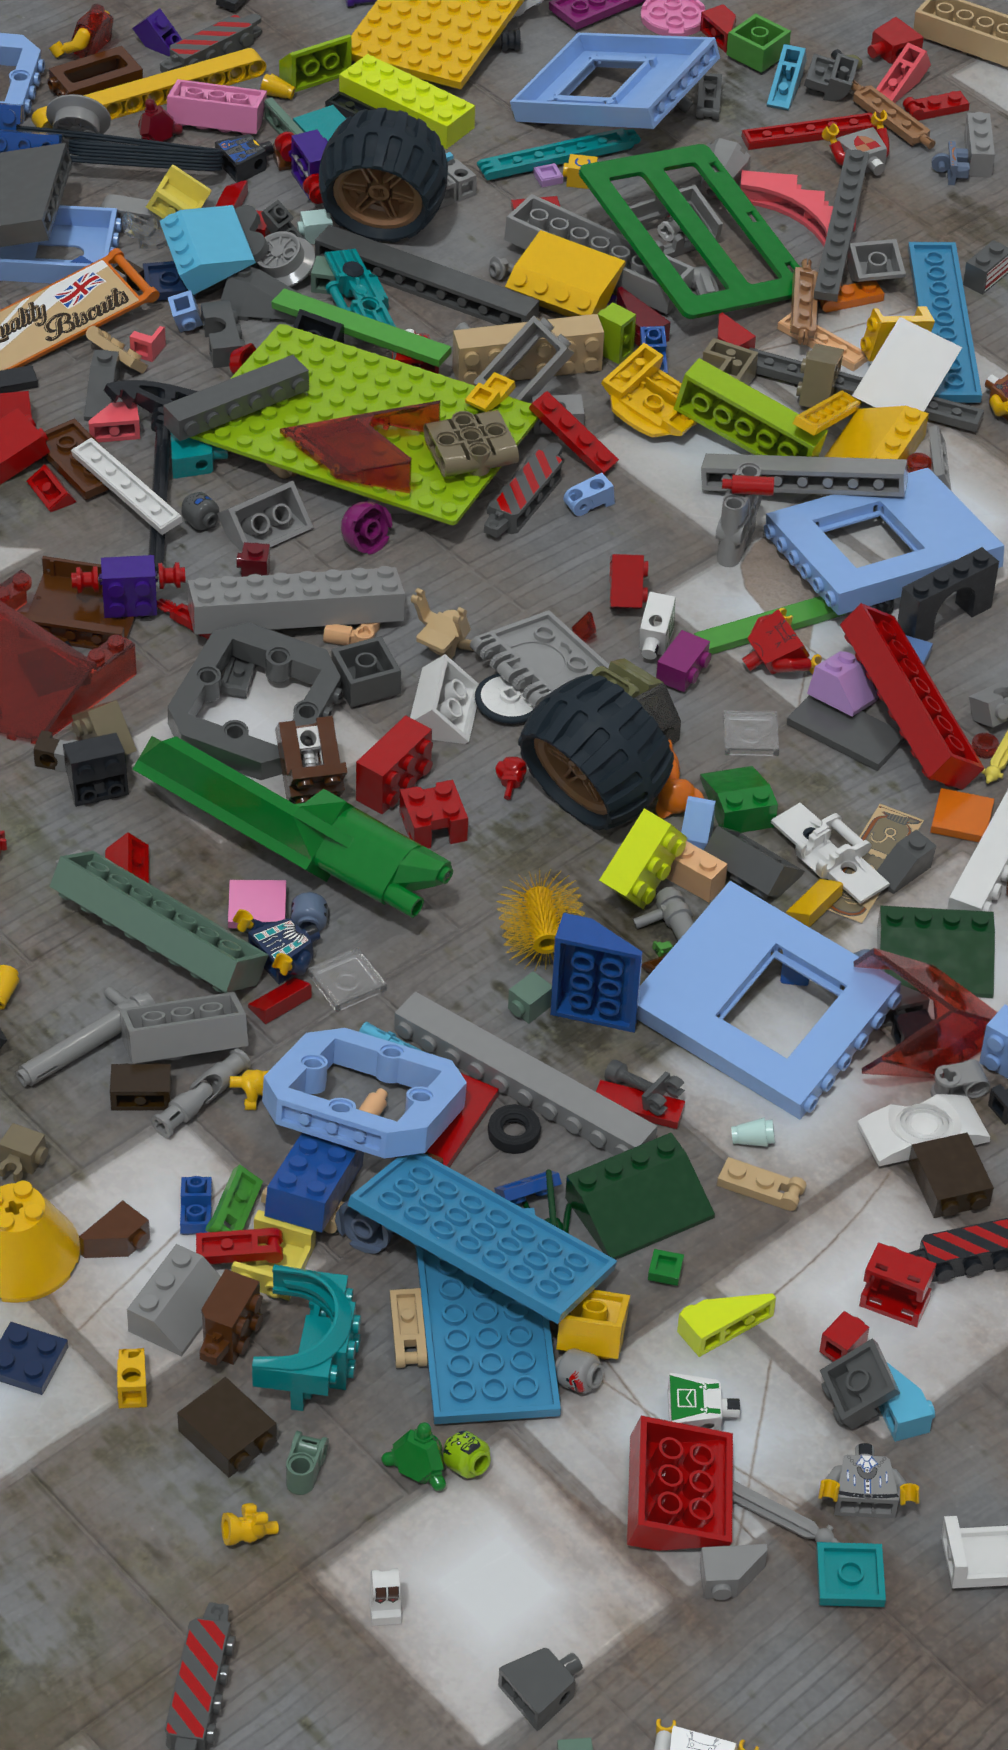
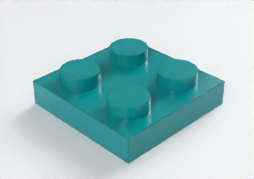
(850, 1574)

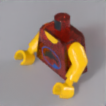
(90, 34)

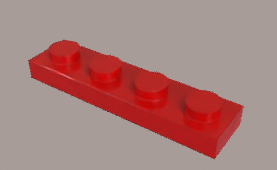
(573, 433)

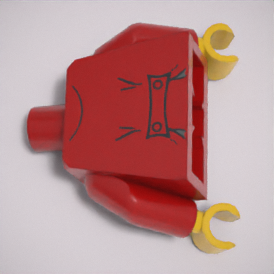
(778, 646)

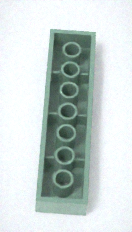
(158, 921)

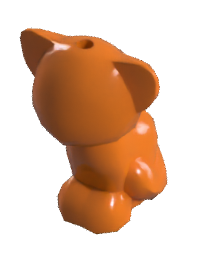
(675, 792)

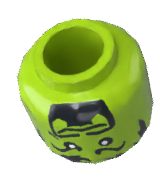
(466, 1454)

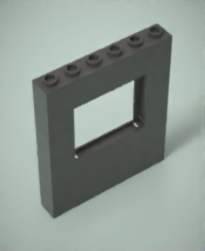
(31, 192)

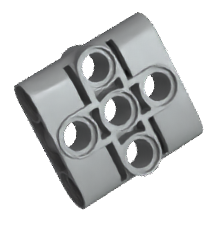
(737, 520)

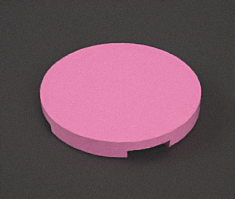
(672, 16)

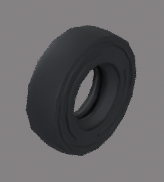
(517, 1114)

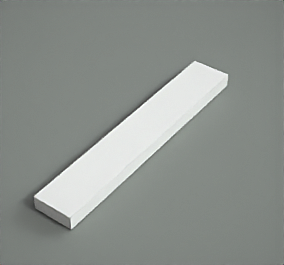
(126, 486)

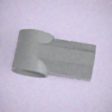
(704, 280)

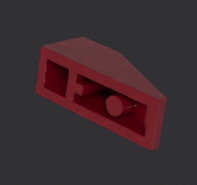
(644, 314)

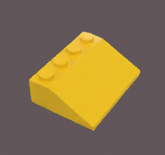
(565, 275)
(881, 433)

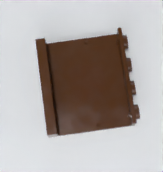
(73, 615)

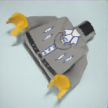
(867, 1486)

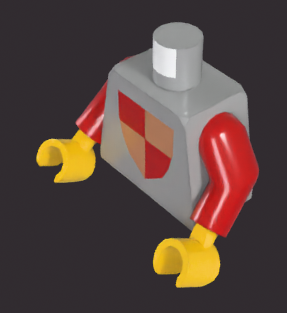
(867, 140)

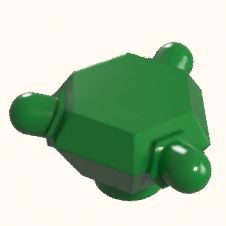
(418, 1457)

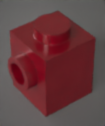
(254, 559)

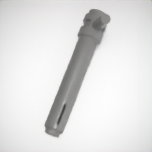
(672, 909)
(81, 1041)

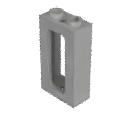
(519, 347)

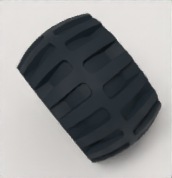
(383, 175)
(596, 751)

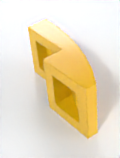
(492, 393)

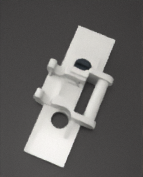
(824, 858)

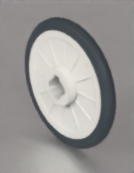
(501, 701)

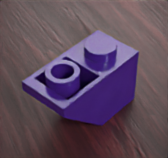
(157, 32)

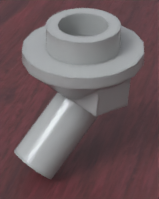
(499, 267)

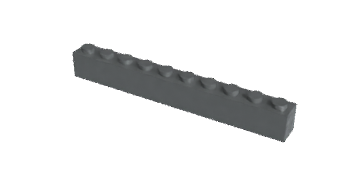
(432, 280)

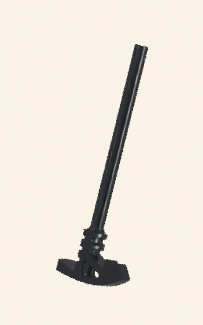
(152, 397)

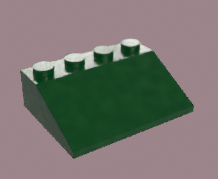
(950, 939)
(639, 1197)

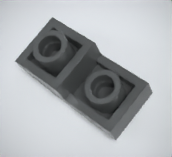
(279, 219)

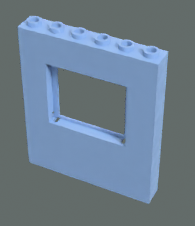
(663, 76)
(926, 519)
(719, 964)

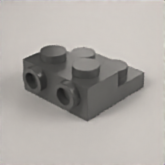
(859, 1384)

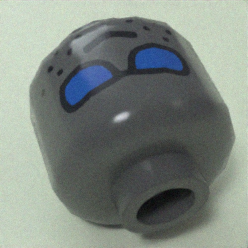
(200, 510)

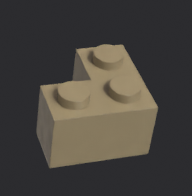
(732, 359)
(820, 374)
(103, 720)

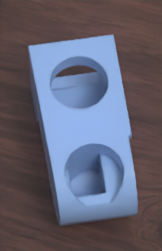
(590, 495)

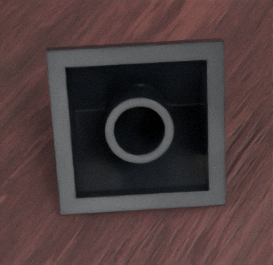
(319, 326)

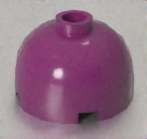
(366, 527)

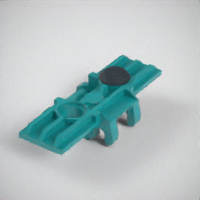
(357, 282)

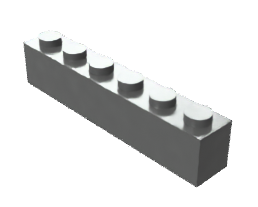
(236, 397)

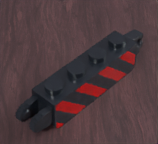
(966, 1249)

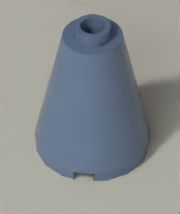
(364, 1232)

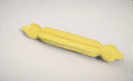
(997, 762)

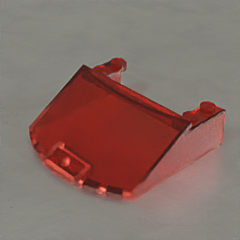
(45, 677)

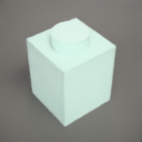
(313, 223)

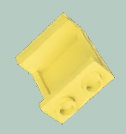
(177, 192)
(297, 1248)

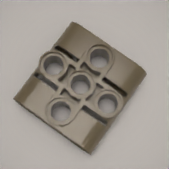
(471, 443)

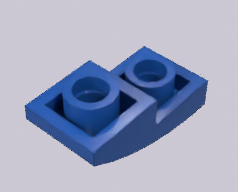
(656, 338)
(195, 1204)

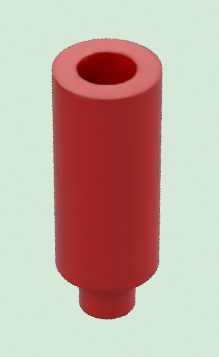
(749, 485)

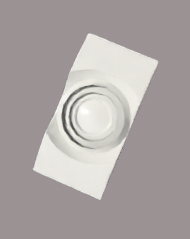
(896, 1127)

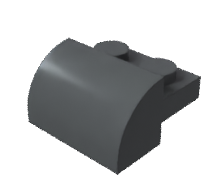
(831, 75)

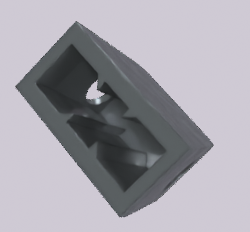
(540, 1684)

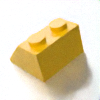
(596, 1325)

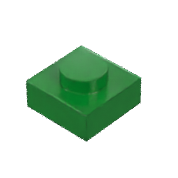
(666, 1267)

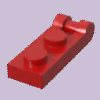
(936, 105)
(241, 1245)

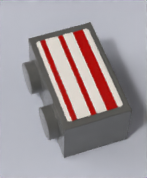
(986, 267)

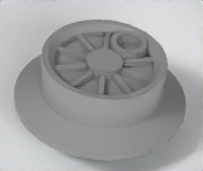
(78, 114)
(287, 258)

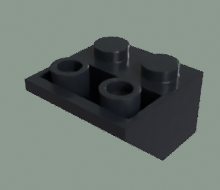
(96, 769)

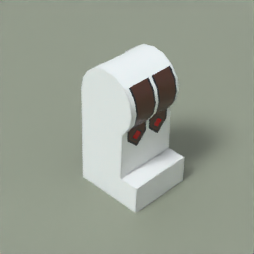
(385, 1597)

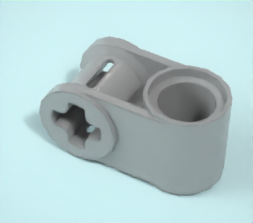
(961, 1079)

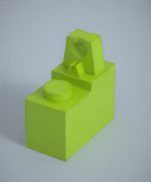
(618, 332)

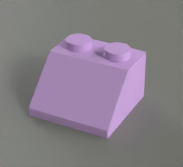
(843, 684)

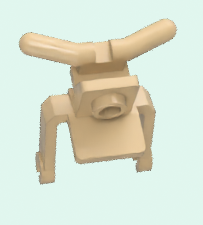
(442, 630)

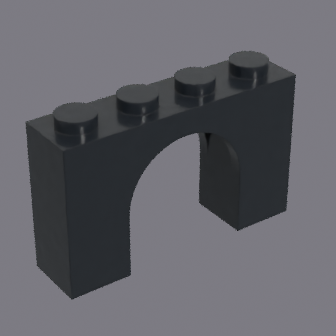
(970, 576)

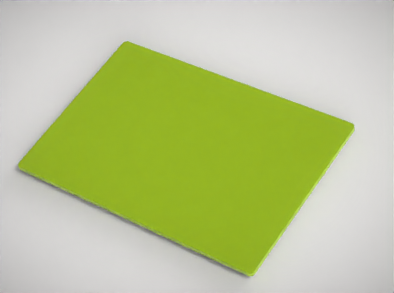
(357, 382)

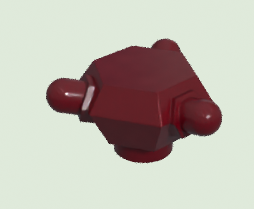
(157, 123)

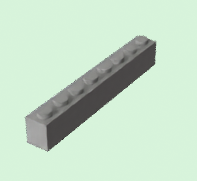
(813, 474)

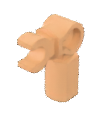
(346, 635)

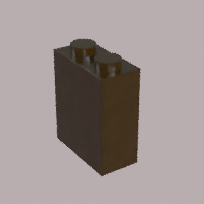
(950, 1175)
(227, 1427)

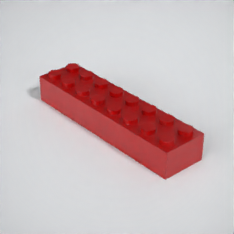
(911, 697)

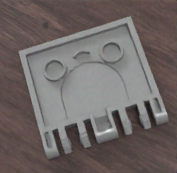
(537, 652)

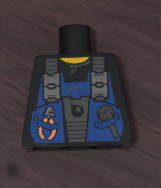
(244, 156)

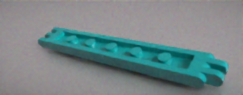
(557, 153)

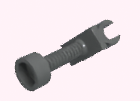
(653, 1097)

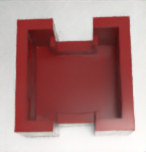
(433, 810)
(897, 1283)

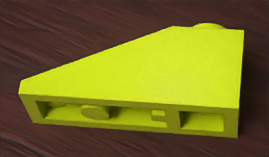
(722, 1319)

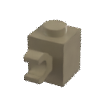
(22, 1151)

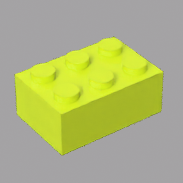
(644, 859)

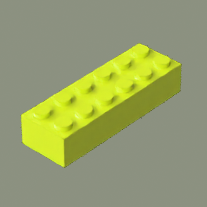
(391, 88)

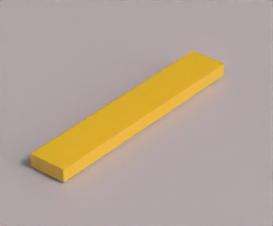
(827, 413)

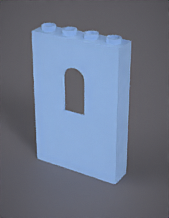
(75, 226)

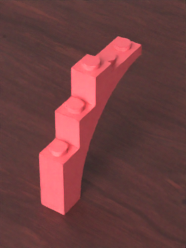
(785, 196)

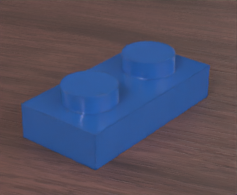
(517, 1190)

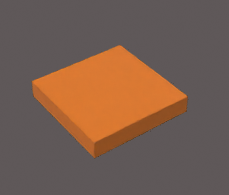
(962, 815)

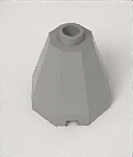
(732, 159)

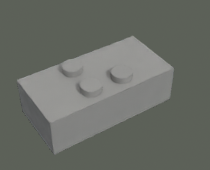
(183, 1027)

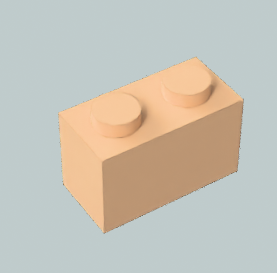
(698, 872)

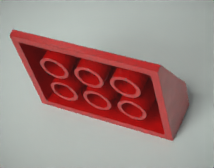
(679, 1486)

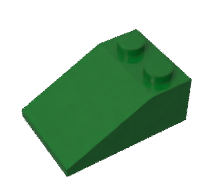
(741, 798)

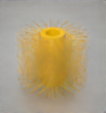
(540, 916)

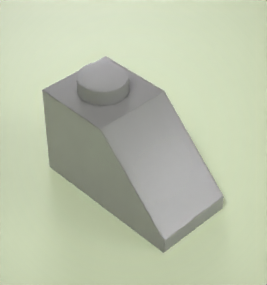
(730, 1569)

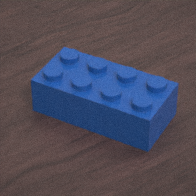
(312, 1182)

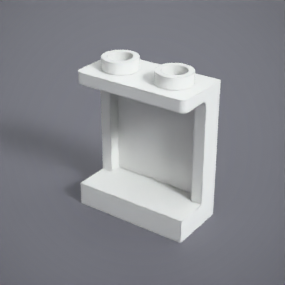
(975, 1554)

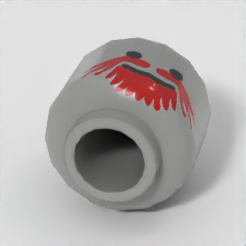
(579, 1371)

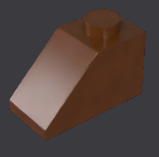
(115, 1234)

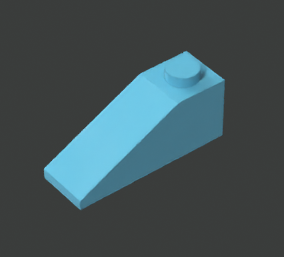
(787, 77)
(908, 1412)

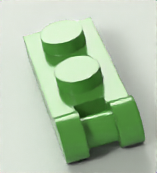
(235, 1201)

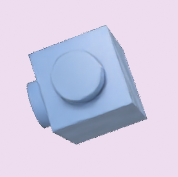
(185, 311)

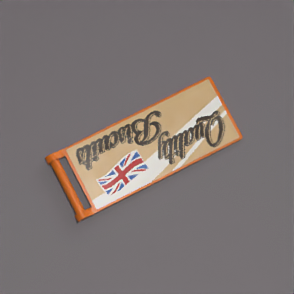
(68, 309)

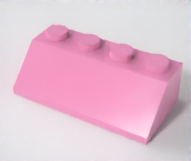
(216, 106)

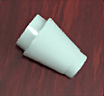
(755, 1133)

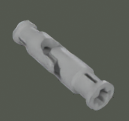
(187, 1104)

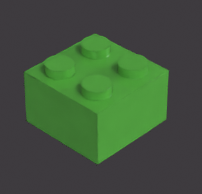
(757, 42)

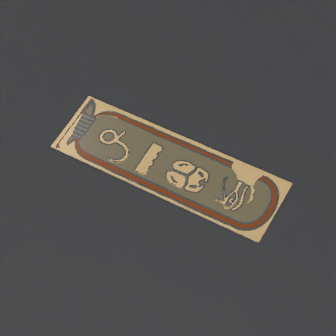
(883, 832)

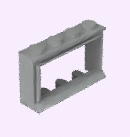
(653, 209)

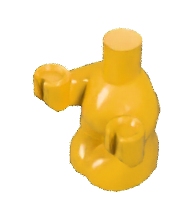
(252, 1083)
(248, 1528)

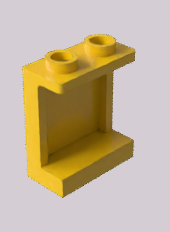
(880, 327)

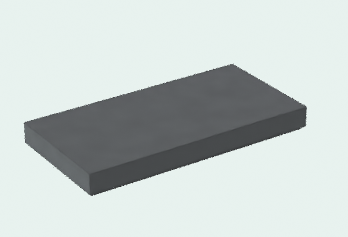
(856, 736)

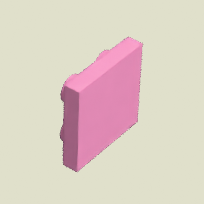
(259, 897)

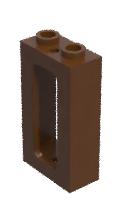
(63, 77)

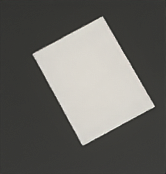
(907, 368)

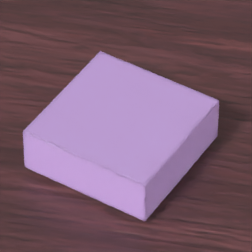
(548, 175)

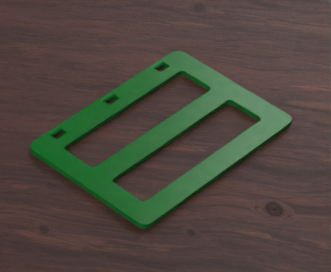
(652, 168)

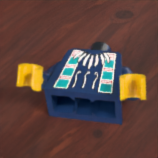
(284, 941)

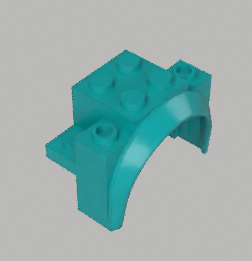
(326, 1342)

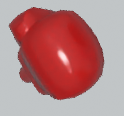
(511, 772)

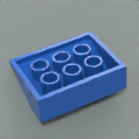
(595, 975)

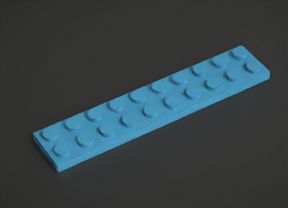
(941, 289)

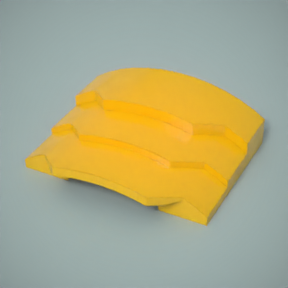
(646, 395)

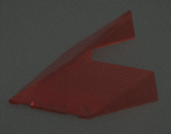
(358, 451)
(948, 1039)

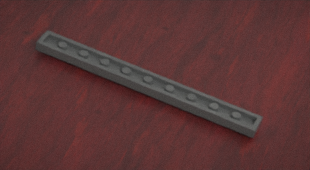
(841, 225)
(939, 409)

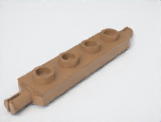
(897, 119)
(803, 305)

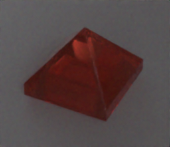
(585, 627)

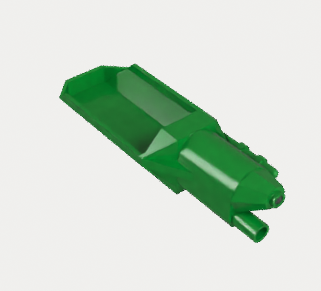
(317, 835)

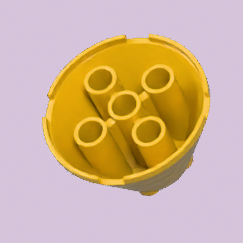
(35, 1244)

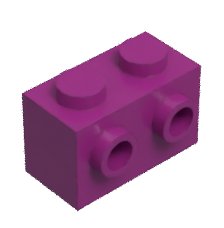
(683, 661)

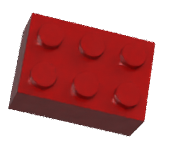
(394, 764)

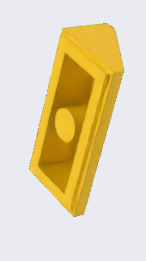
(816, 901)

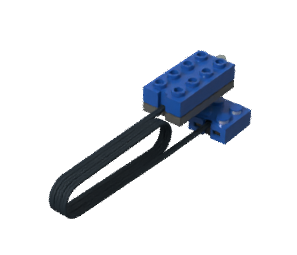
(150, 153)

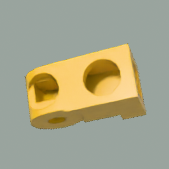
(131, 1378)

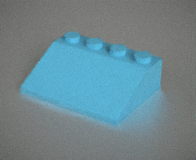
(206, 245)

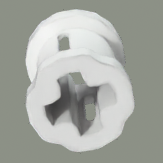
(668, 229)

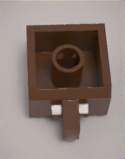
(230, 1318)

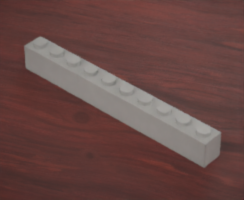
(521, 1076)

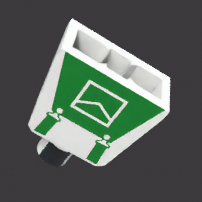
(654, 634)
(699, 1401)

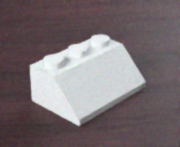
(446, 701)

